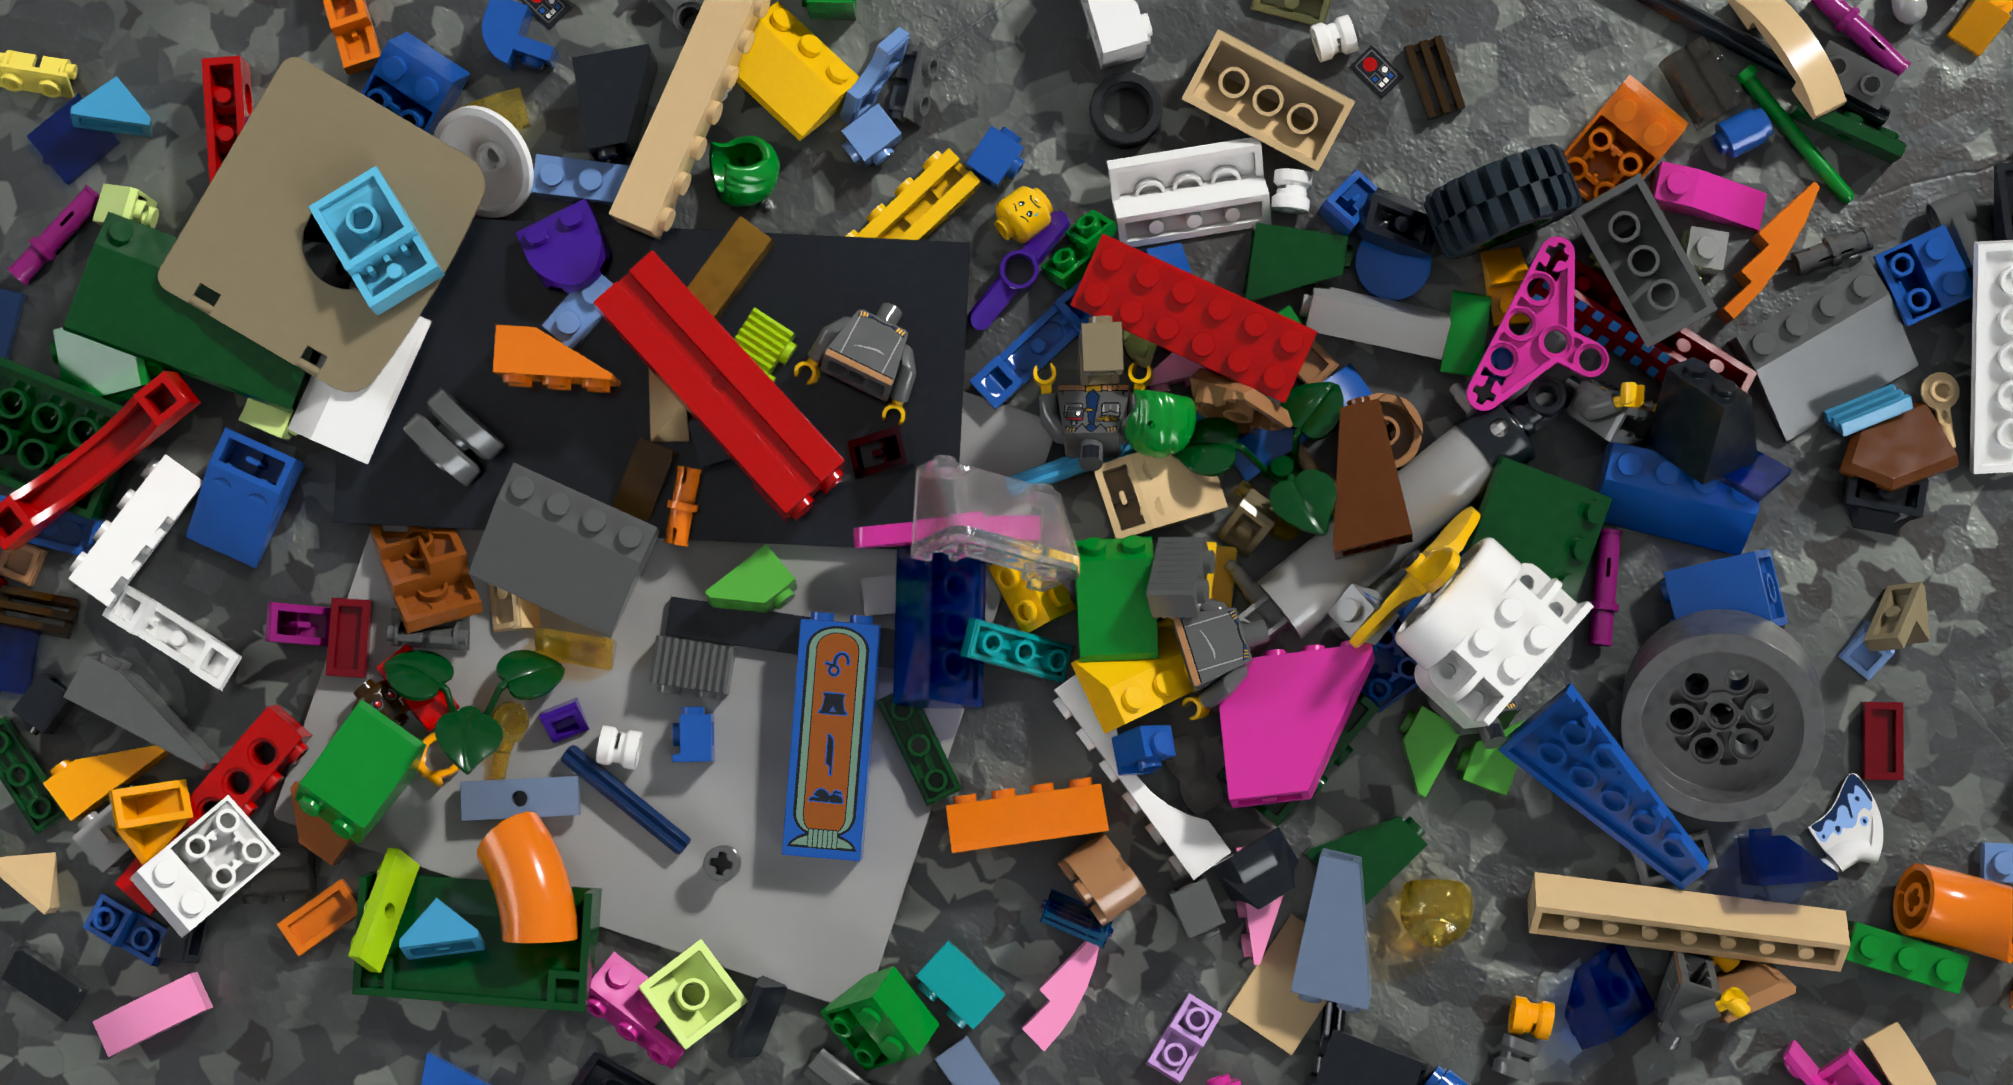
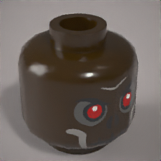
(383, 699)

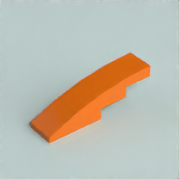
(353, 33)
(1775, 243)

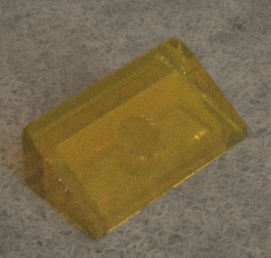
(576, 648)

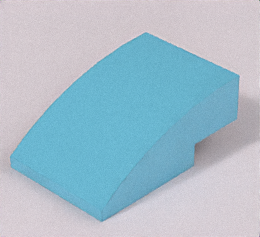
(376, 241)

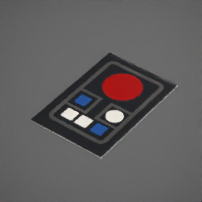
(548, 10)
(1377, 71)

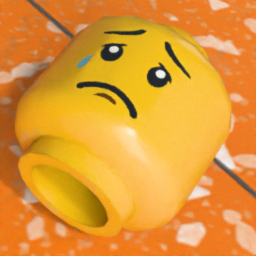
(1023, 214)

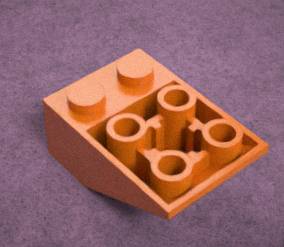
(1623, 139)
(531, 355)

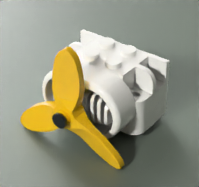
(1480, 623)

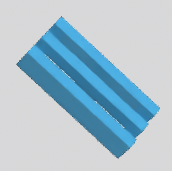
(1868, 410)

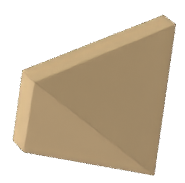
(667, 414)
(33, 878)

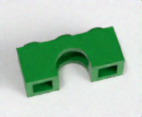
(1906, 957)

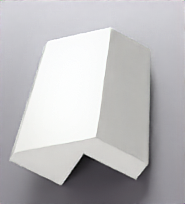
(1189, 192)
(356, 419)

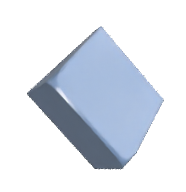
(1860, 658)

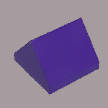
(564, 720)

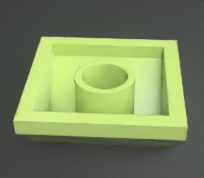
(692, 994)

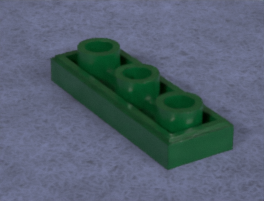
(1850, 130)
(929, 768)
(31, 794)

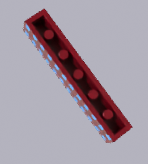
(1604, 319)

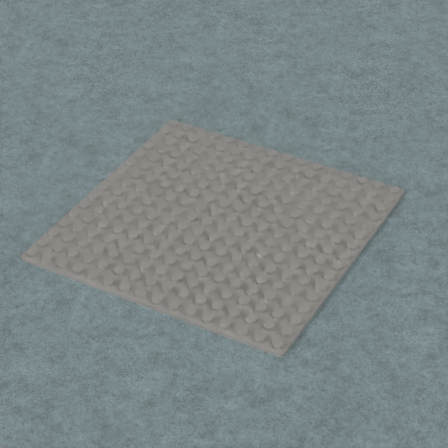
(782, 916)

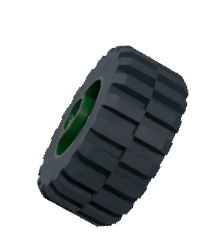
(1502, 201)

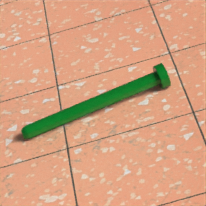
(1794, 134)

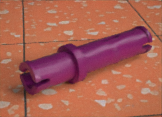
(1863, 34)
(54, 236)
(1605, 588)

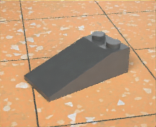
(1643, 261)
(124, 698)

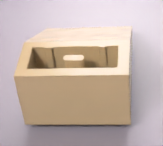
(1154, 493)

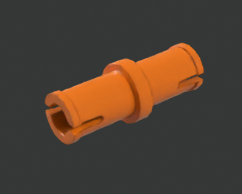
(682, 505)

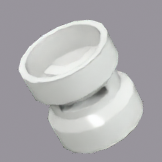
(1334, 38)
(1291, 191)
(628, 745)

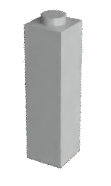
(1376, 321)

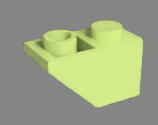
(126, 203)

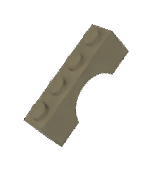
(1100, 351)

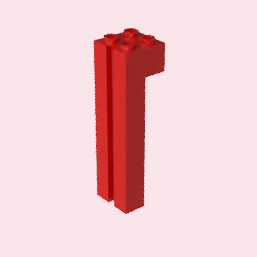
(721, 387)

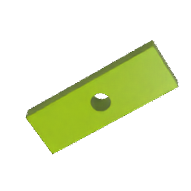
(383, 910)

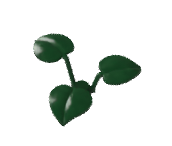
(1296, 497)
(468, 734)

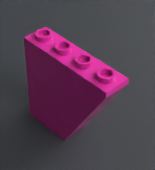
(1288, 720)

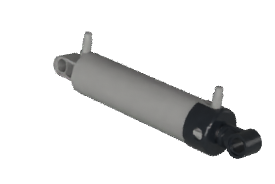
(1435, 490)

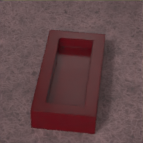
(349, 637)
(1882, 741)

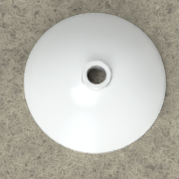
(497, 150)

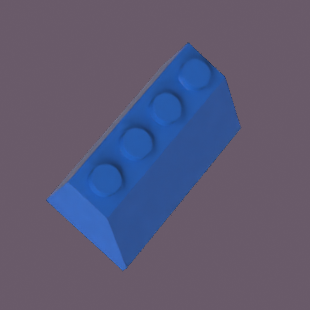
(1670, 504)

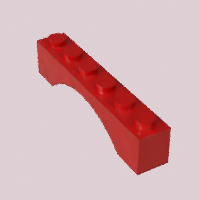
(129, 432)

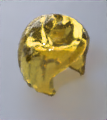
(1436, 910)

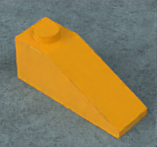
(86, 782)

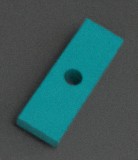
(1001, 647)

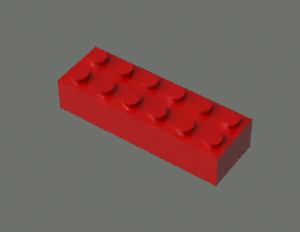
(1194, 318)

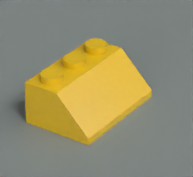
(794, 73)
(1133, 688)

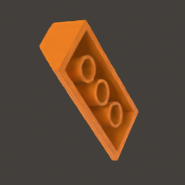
(1026, 817)

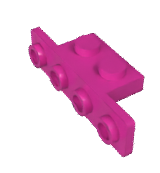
(619, 1001)
(1842, 1070)

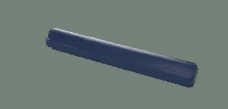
(625, 799)

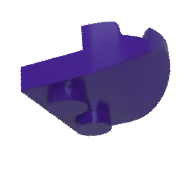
(566, 248)

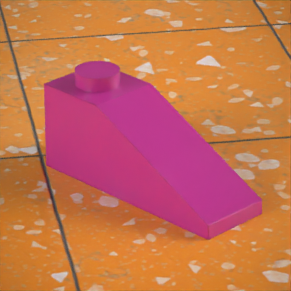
(1706, 196)

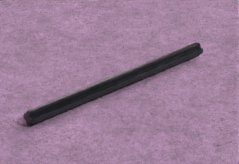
(1749, 47)

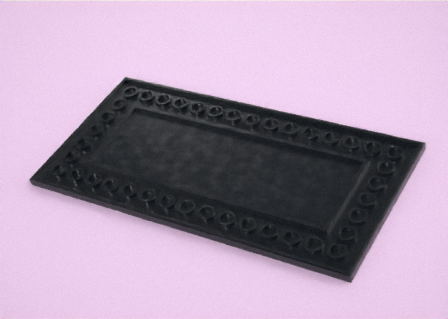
(590, 436)

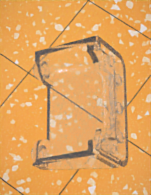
(993, 521)

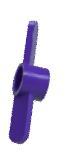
(1002, 289)

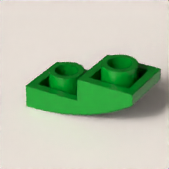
(1071, 262)
(1467, 333)

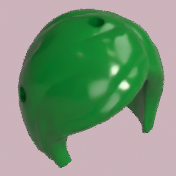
(745, 179)
(1160, 423)

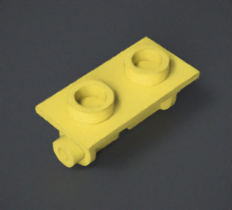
(49, 79)

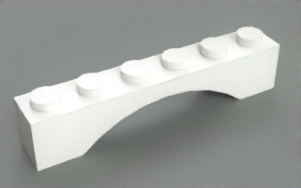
(1189, 838)

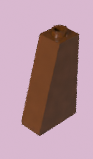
(1369, 494)

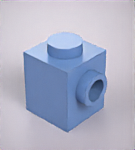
(871, 137)

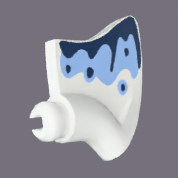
(1851, 827)

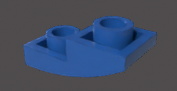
(126, 928)

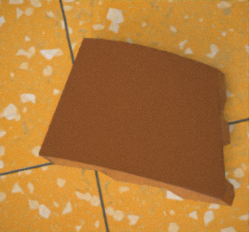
(426, 575)

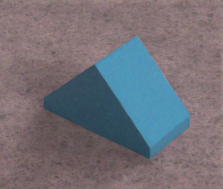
(112, 110)
(440, 933)

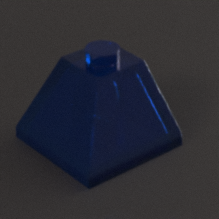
(1778, 860)
(1606, 997)

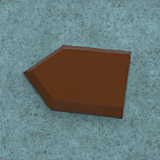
(1900, 450)

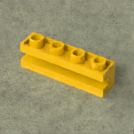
(923, 202)

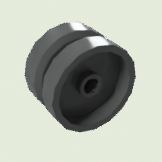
(450, 440)

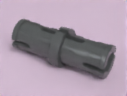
(1831, 251)

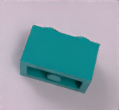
(959, 985)

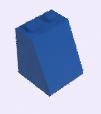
(1732, 583)

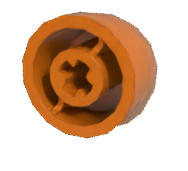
(529, 881)
(1955, 910)

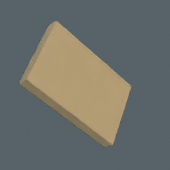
(1266, 997)

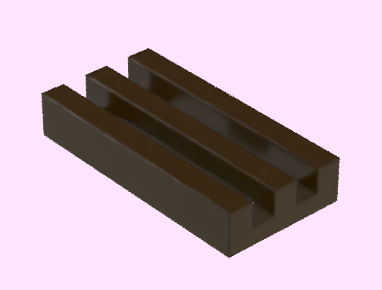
(1424, 47)
(8, 592)

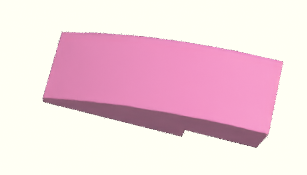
(1064, 993)
(152, 1014)

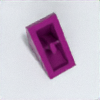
(297, 624)

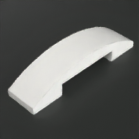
(174, 636)

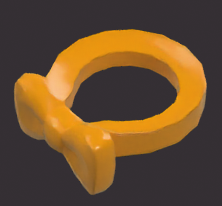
(434, 777)

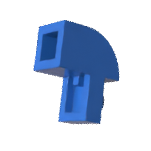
(505, 32)

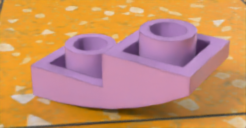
(1183, 1038)

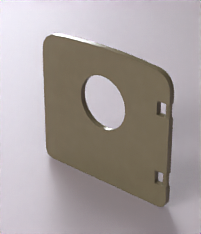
(253, 217)

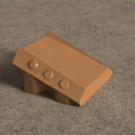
(1236, 402)
(1760, 983)

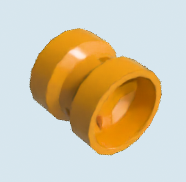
(1531, 1017)

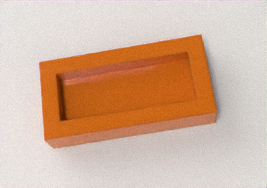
(320, 917)

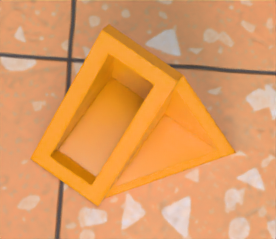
(150, 815)

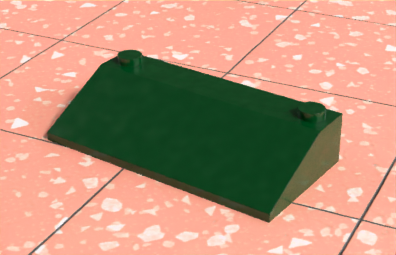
(131, 312)
(503, 974)

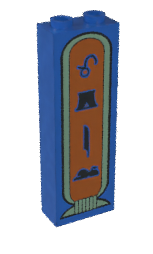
(832, 737)

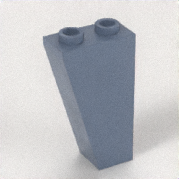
(1335, 939)

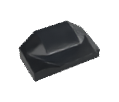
(1396, 225)
(1883, 510)
(1258, 870)

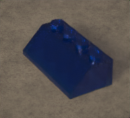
(930, 630)

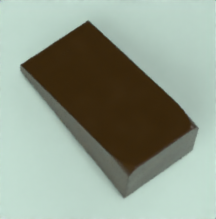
(644, 479)

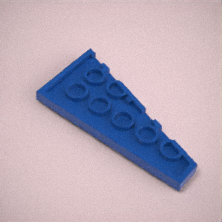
(1587, 768)

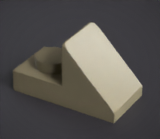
(1248, 523)
(1899, 618)

